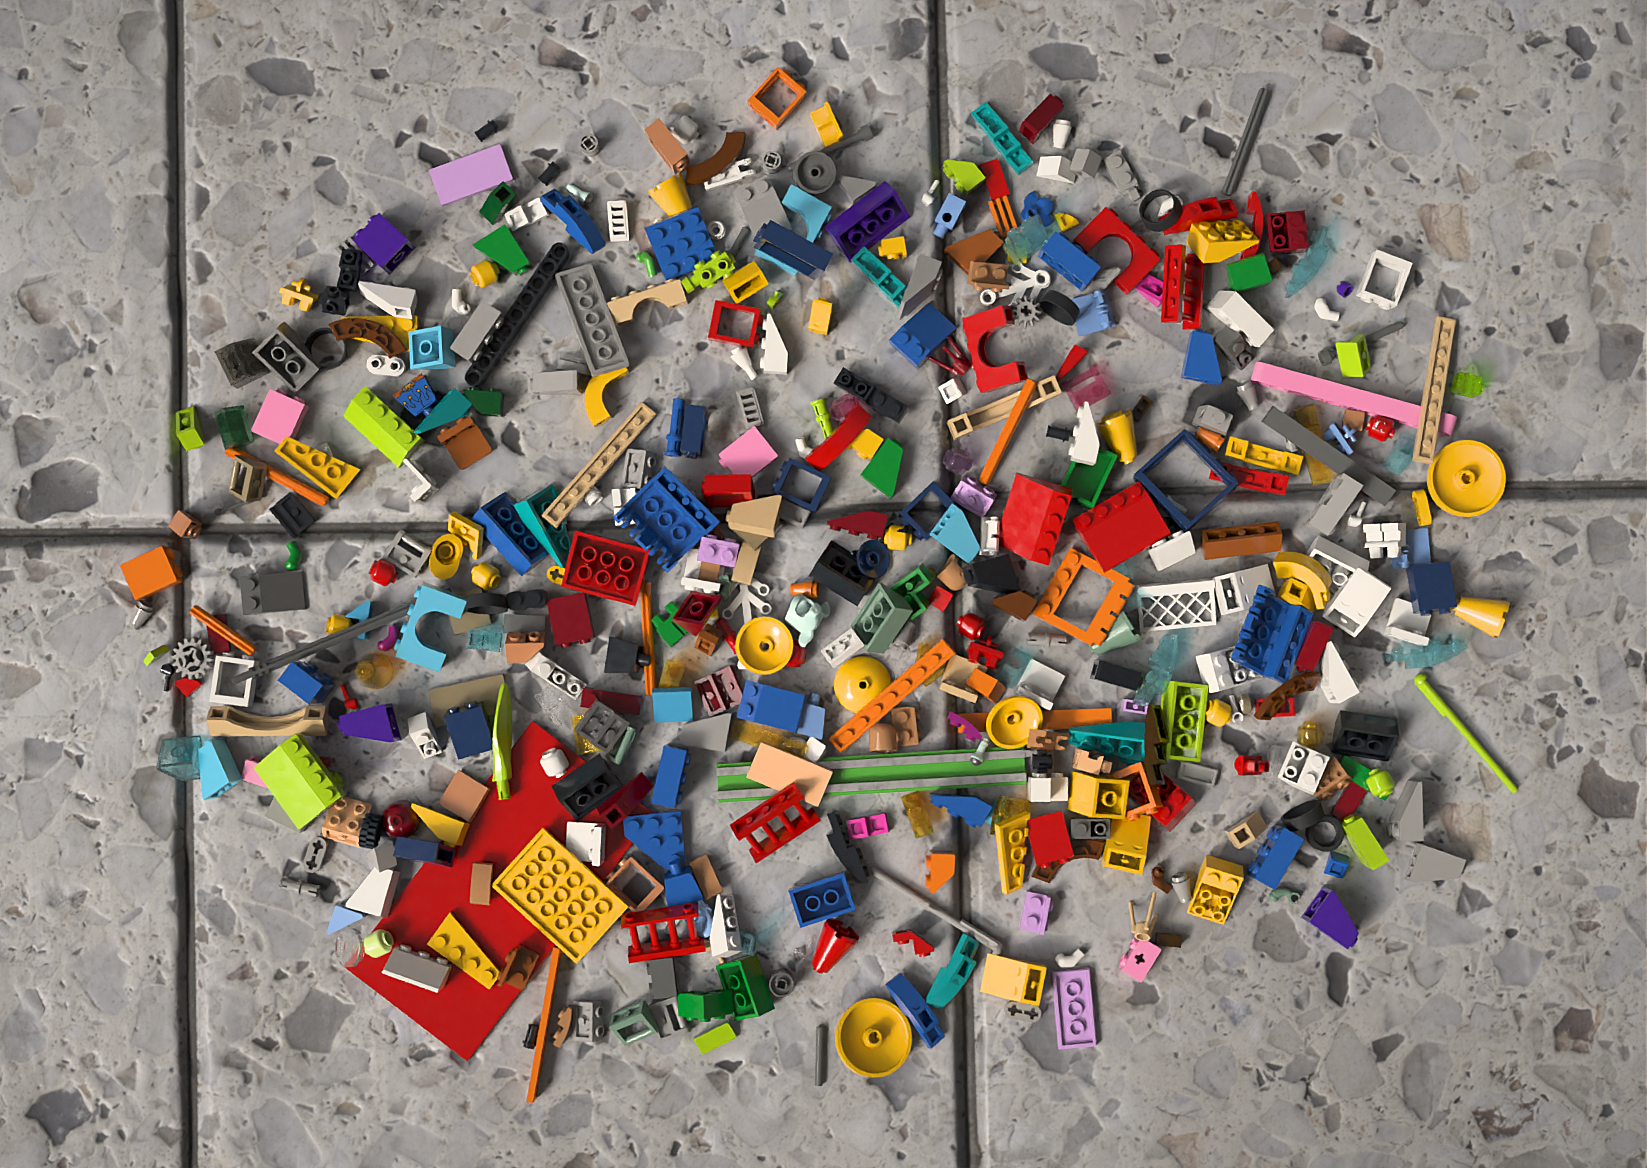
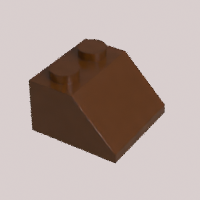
(1016, 604)

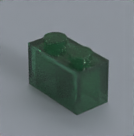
(234, 427)

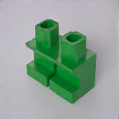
(666, 628)

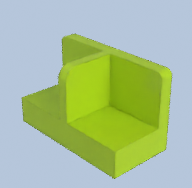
(1353, 357)

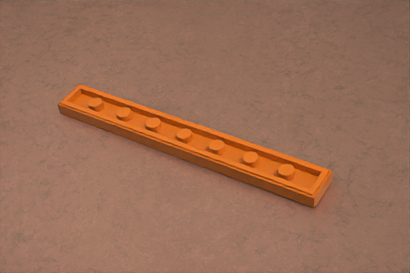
(892, 695)
(1051, 718)
(544, 1024)

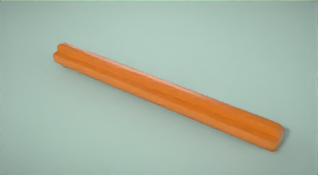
(1007, 431)
(285, 480)
(648, 636)

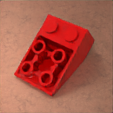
(1174, 800)

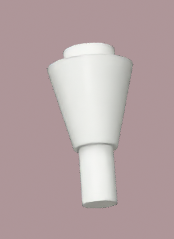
(742, 358)

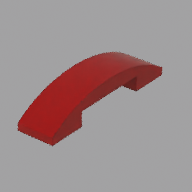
(1254, 208)
(839, 438)
(1255, 480)

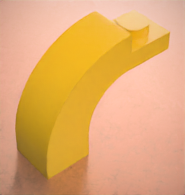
(595, 396)
(1307, 570)

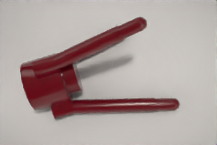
(960, 364)

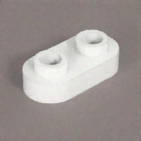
(385, 366)

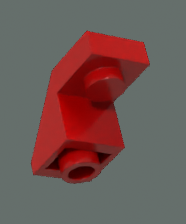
(920, 945)

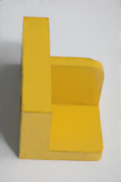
(826, 125)

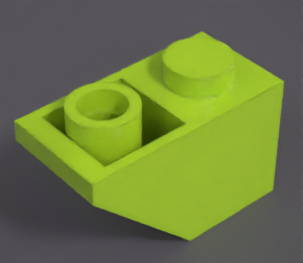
(965, 175)

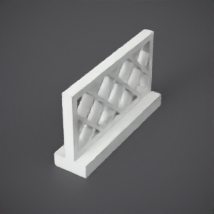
(1179, 588)

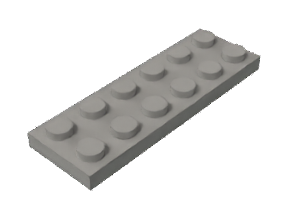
(591, 320)

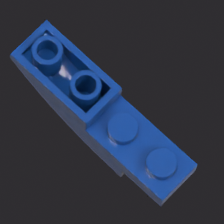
(577, 220)
(916, 1009)

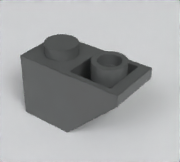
(1234, 347)
(1090, 828)

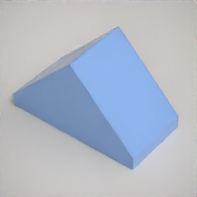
(343, 917)

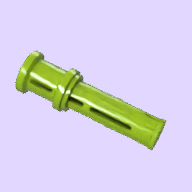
(823, 416)

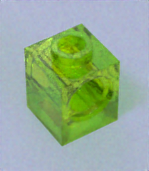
(1467, 385)

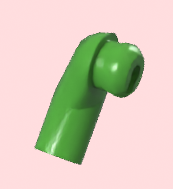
(649, 262)

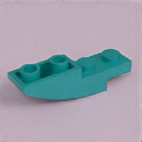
(952, 978)

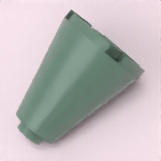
(1120, 635)

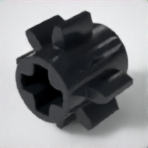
(1042, 761)

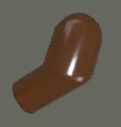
(1158, 879)

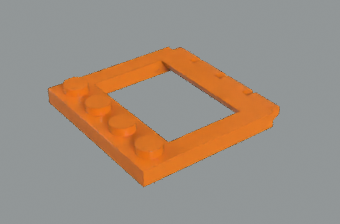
(1061, 582)

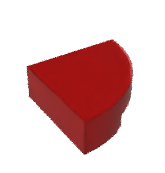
(188, 686)

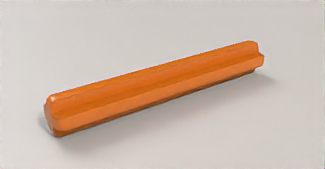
(223, 630)

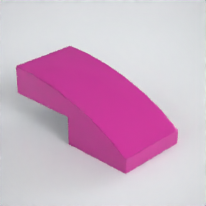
(868, 826)

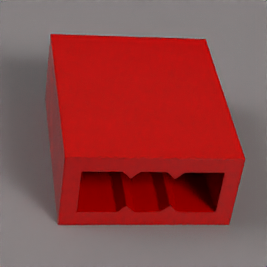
(1049, 840)

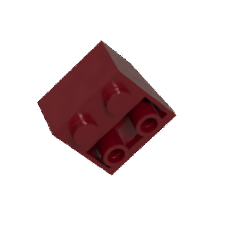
(1287, 232)

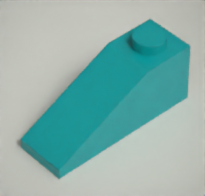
(450, 408)

